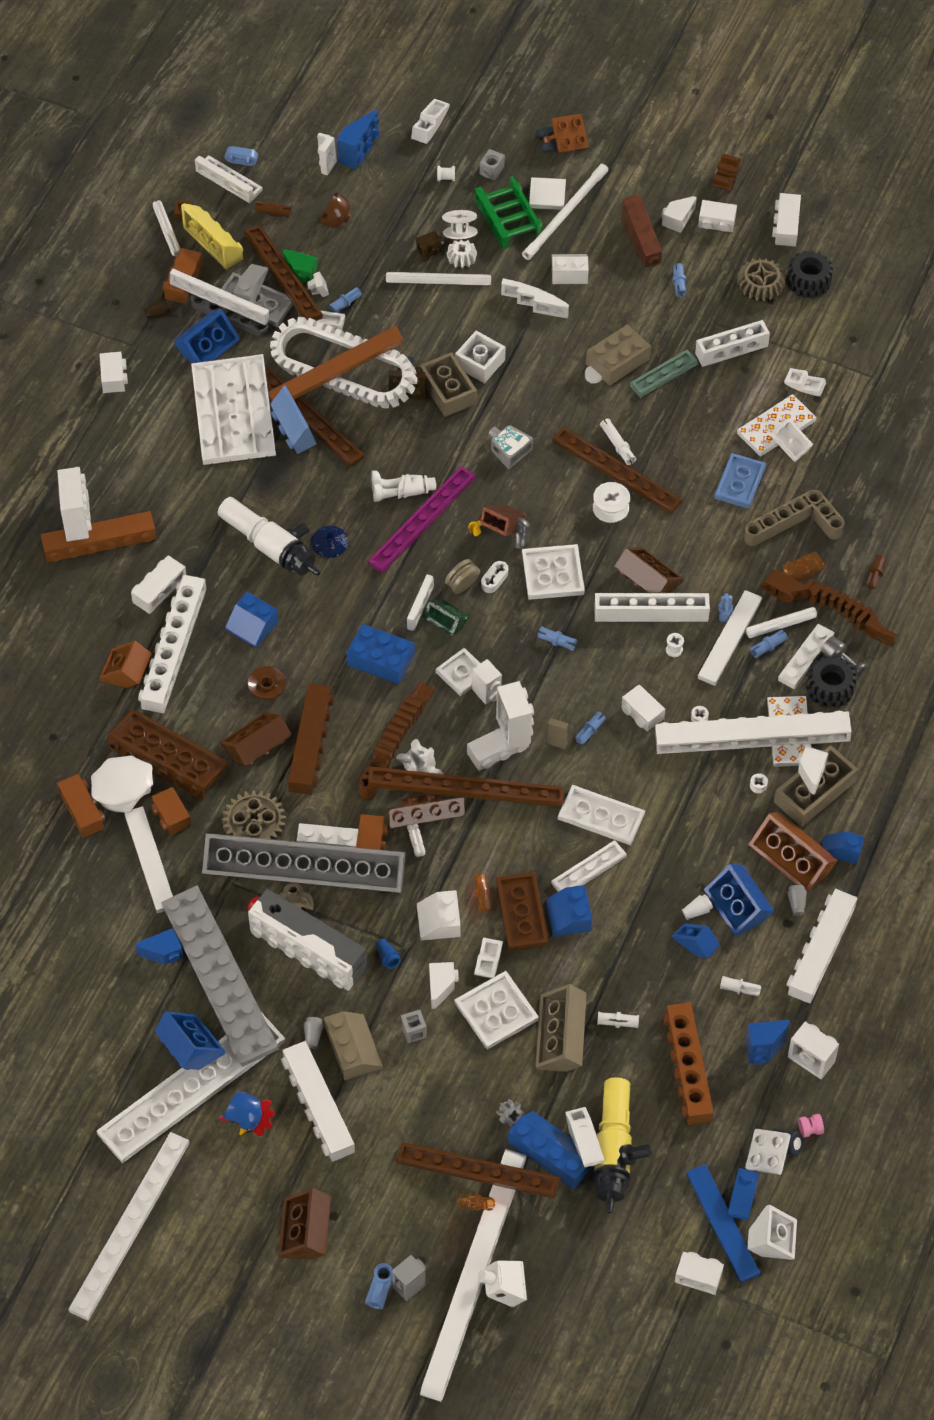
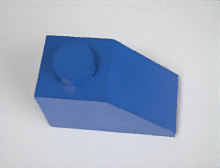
(844, 846)
(696, 939)
(161, 948)
(743, 1194)

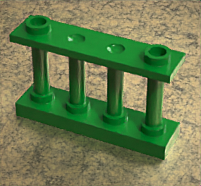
(497, 223)

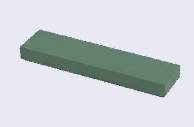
(663, 373)

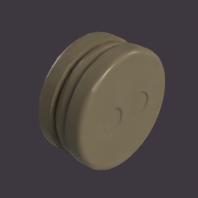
(462, 576)

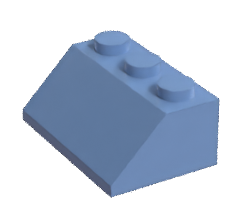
(291, 422)

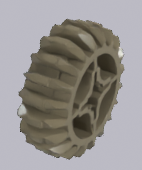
(761, 279)

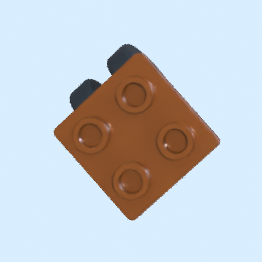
(567, 132)

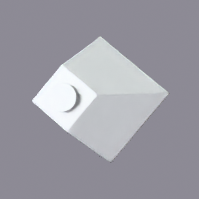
(773, 1234)

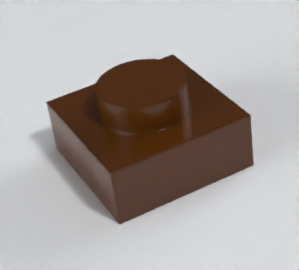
(178, 210)

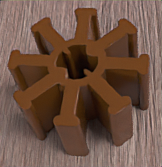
(727, 172)

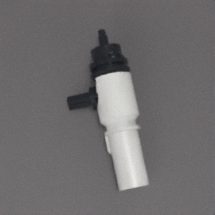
(271, 539)

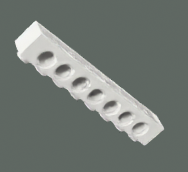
(158, 700)

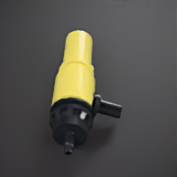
(615, 1143)

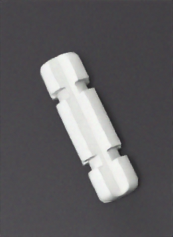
(416, 840)

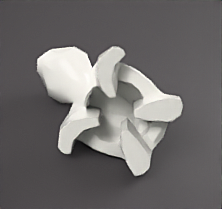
(419, 759)

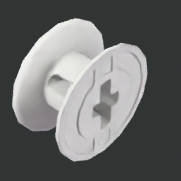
(459, 231)
(611, 502)

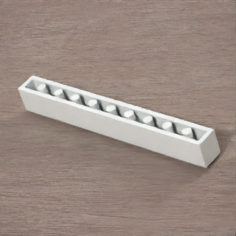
(752, 732)

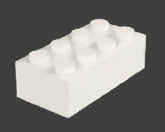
(74, 503)

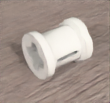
(446, 173)
(674, 645)

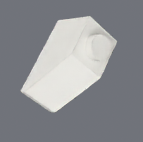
(678, 213)
(811, 767)
(441, 981)

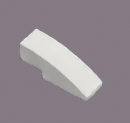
(429, 121)

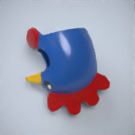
(249, 1113)

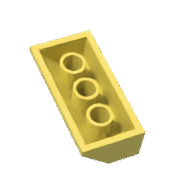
(211, 235)

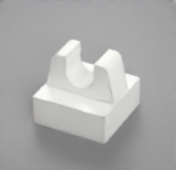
(318, 285)

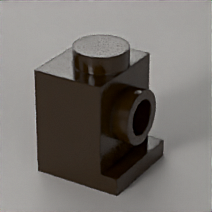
(429, 245)

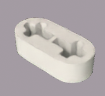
(492, 574)

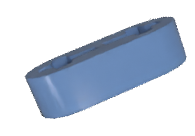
(241, 156)

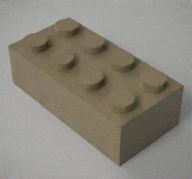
(796, 798)

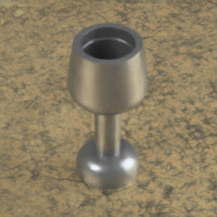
(835, 647)

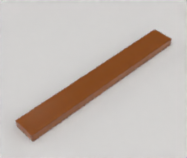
(341, 364)

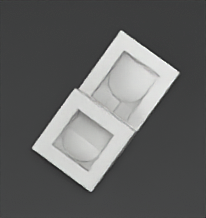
(802, 382)
(488, 958)

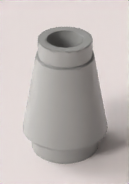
(797, 898)
(312, 1030)

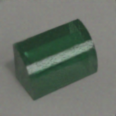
(445, 616)

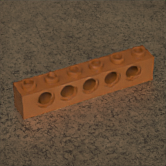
(683, 1015)

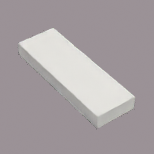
(420, 602)

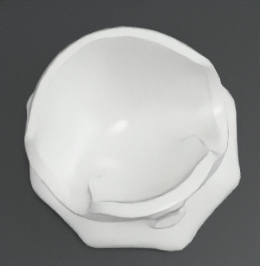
(121, 783)

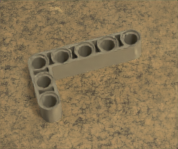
(807, 505)

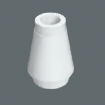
(699, 906)

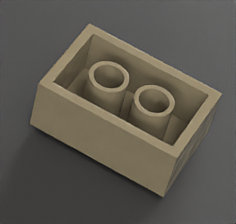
(618, 354)
(448, 384)

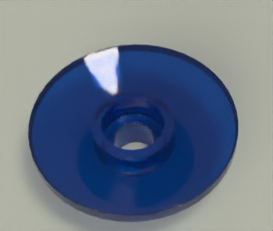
(329, 547)

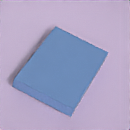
(740, 480)

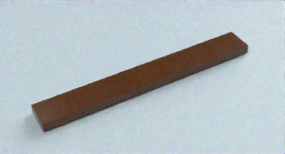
(283, 273)
(320, 426)
(617, 470)
(478, 1170)

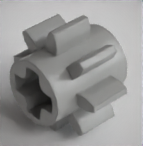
(509, 1112)

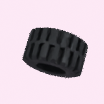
(810, 284)
(831, 669)

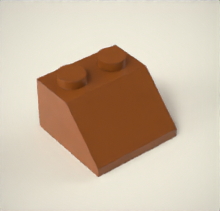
(126, 665)

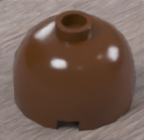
(336, 212)

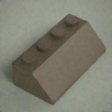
(561, 1029)

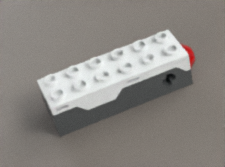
(307, 939)

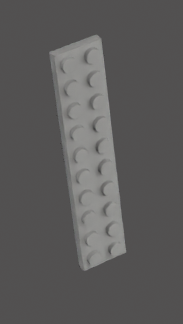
(220, 976)

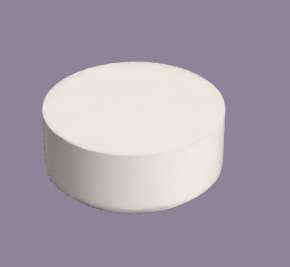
(592, 376)

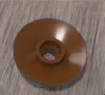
(266, 676)

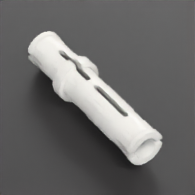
(621, 447)

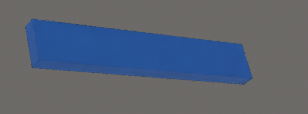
(722, 1224)

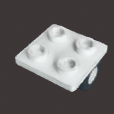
(770, 1149)

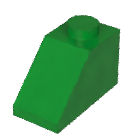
(301, 264)

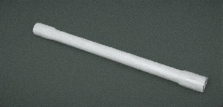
(596, 176)

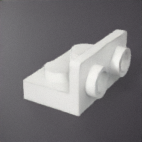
(326, 153)

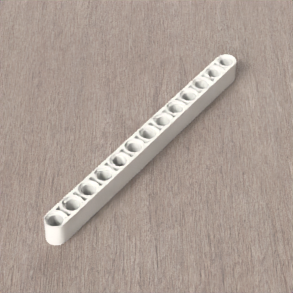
(469, 1287)

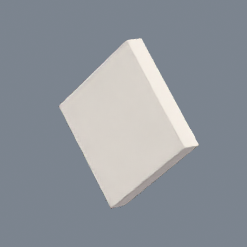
(547, 193)
(458, 671)

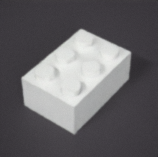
(514, 714)

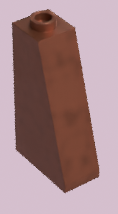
(640, 230)

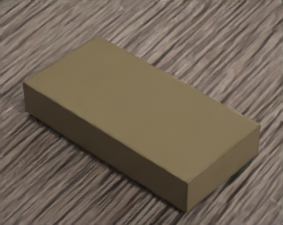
(557, 733)

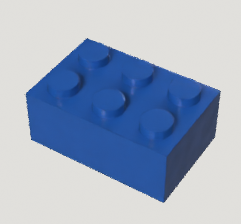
(380, 654)

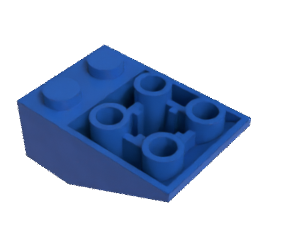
(357, 140)

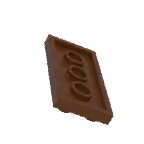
(522, 911)

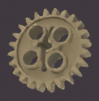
(254, 818)

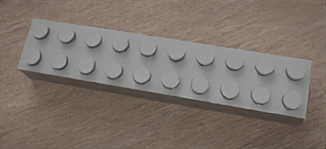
(303, 862)

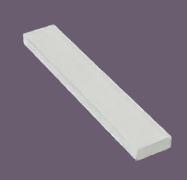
(219, 296)
(729, 638)
(148, 857)

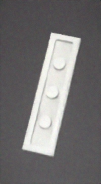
(590, 867)

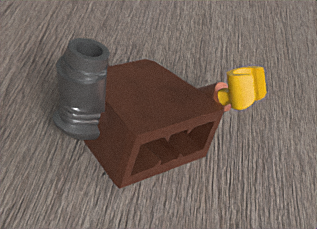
(504, 521)

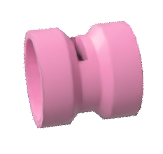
(811, 1125)

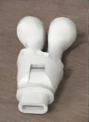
(406, 486)

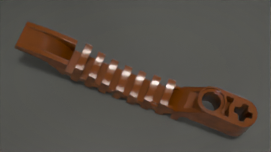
(789, 589)
(391, 739)

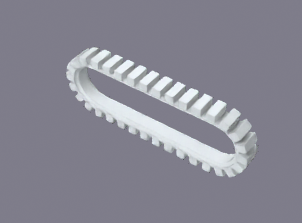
(349, 341)

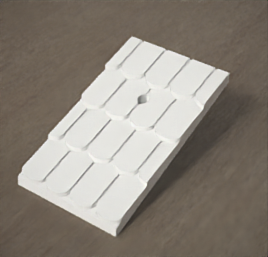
(233, 409)

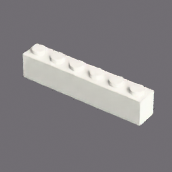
(651, 607)
(822, 945)
(318, 1101)

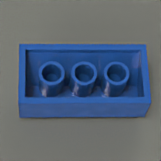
(548, 1148)

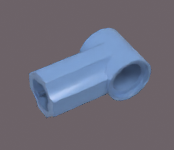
(379, 1287)

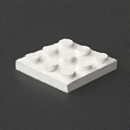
(553, 572)
(496, 1010)

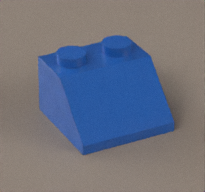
(252, 619)
(569, 911)
(765, 1040)

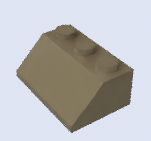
(352, 1044)

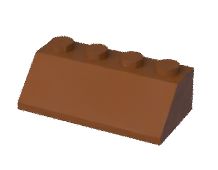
(792, 851)

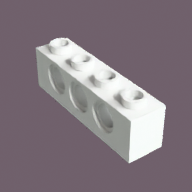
(732, 343)

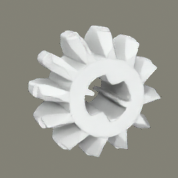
(461, 253)

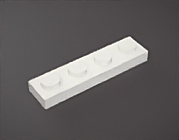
(805, 657)

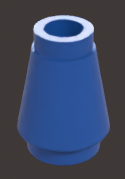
(389, 956)

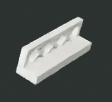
(227, 178)

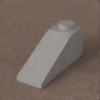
(250, 283)

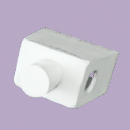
(504, 1282)

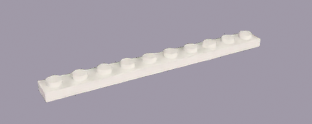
(128, 1226)

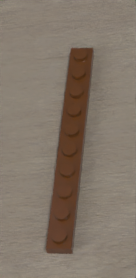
(465, 786)

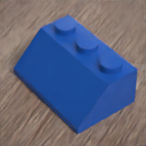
(207, 338)
(738, 899)
(188, 1040)

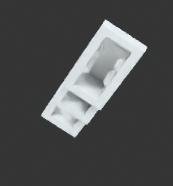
(540, 300)

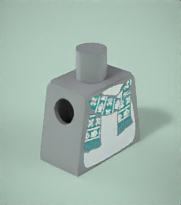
(510, 445)

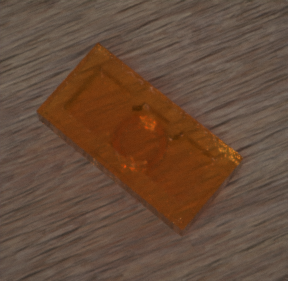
(804, 566)

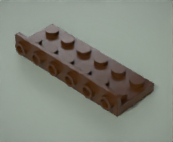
(169, 753)

